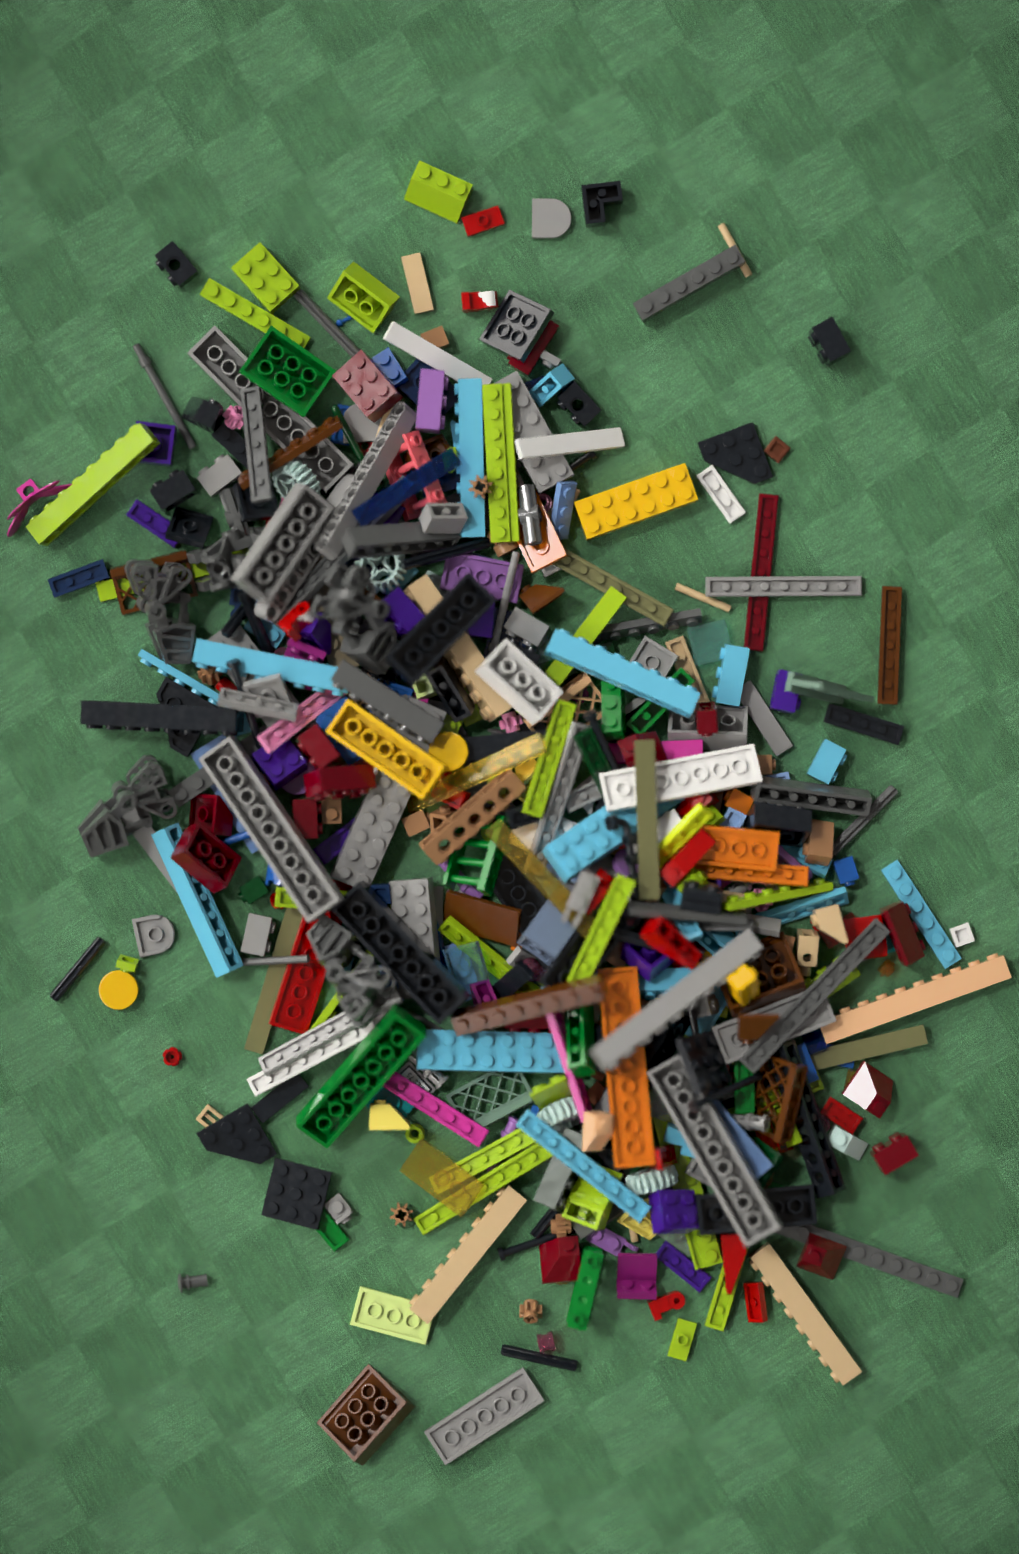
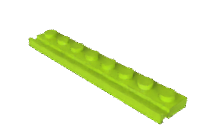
(501, 462)
(702, 1248)

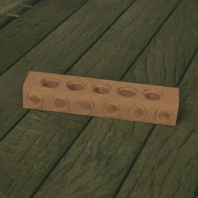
(461, 817)

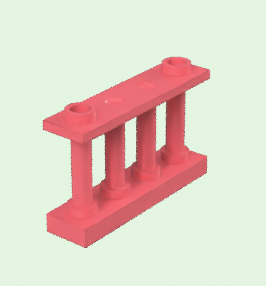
(419, 457)

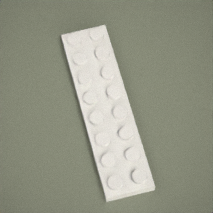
(685, 777)

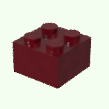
(306, 817)
(893, 1152)

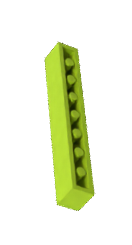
(92, 484)

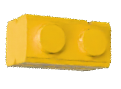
(744, 984)

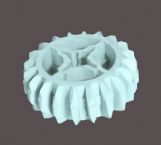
(292, 473)
(394, 575)
(560, 1115)
(651, 1180)

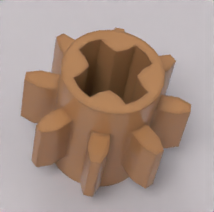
(485, 489)
(209, 676)
(404, 1209)
(560, 1226)
(530, 1311)

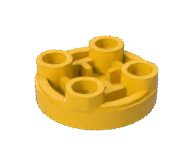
(450, 750)
(118, 989)

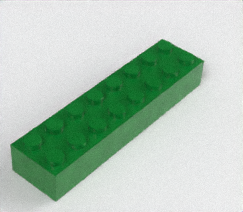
(361, 1076)

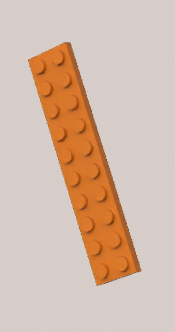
(628, 1081)

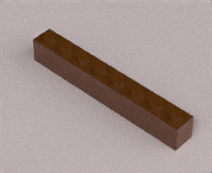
(529, 1004)

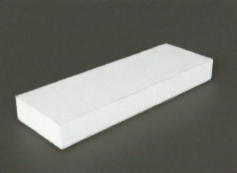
(721, 494)

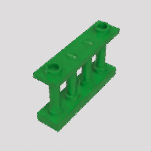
(489, 865)
(584, 1287)

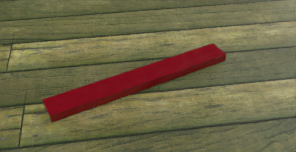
(761, 567)

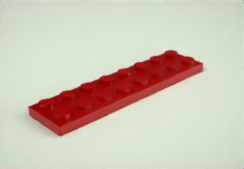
(301, 981)

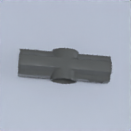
(232, 511)
(530, 515)

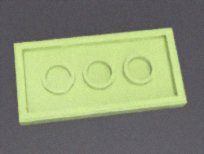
(389, 1316)

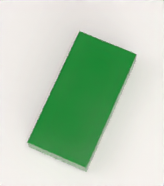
(331, 1232)

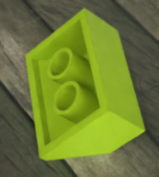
(438, 192)
(363, 297)

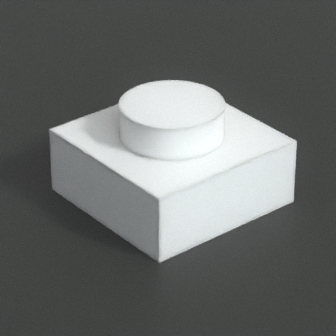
(961, 934)

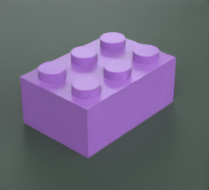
(431, 401)

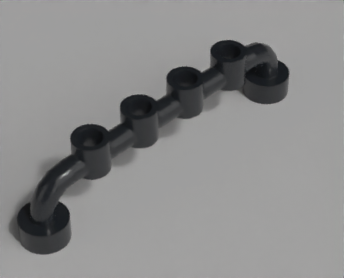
(629, 839)

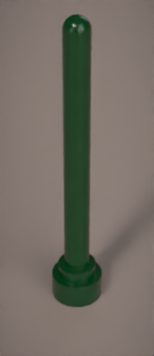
(350, 437)

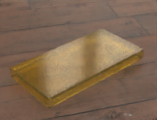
(441, 1177)

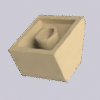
(829, 922)

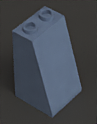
(546, 932)

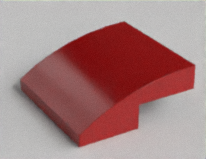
(856, 926)

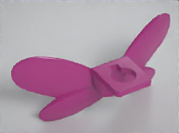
(22, 509)

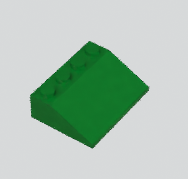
(287, 371)

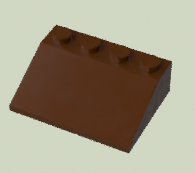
(776, 973)
(365, 1415)

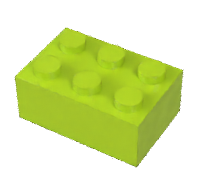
(265, 278)

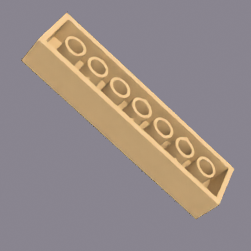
(462, 655)

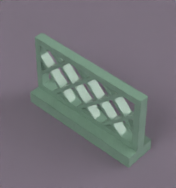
(822, 689)
(501, 1112)

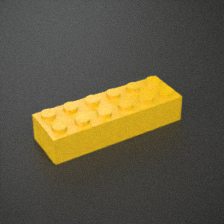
(635, 501)
(386, 749)

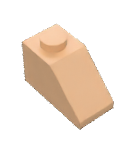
(596, 1130)

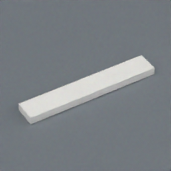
(431, 354)
(569, 443)

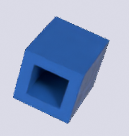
(846, 871)

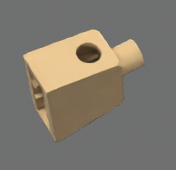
(806, 942)

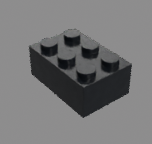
(793, 823)

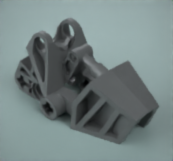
(220, 561)
(170, 636)
(363, 639)
(102, 827)
(335, 951)

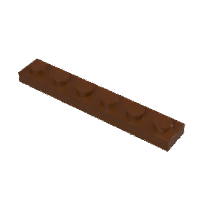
(297, 447)
(889, 645)

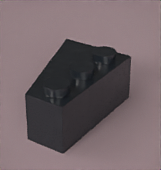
(204, 413)

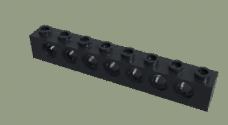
(816, 1144)

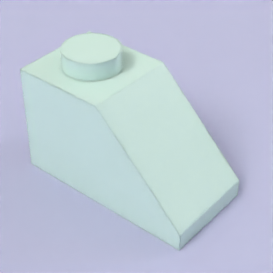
(847, 1142)

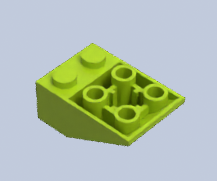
(548, 1094)
(589, 1205)

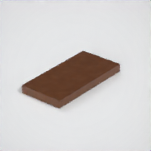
(484, 917)

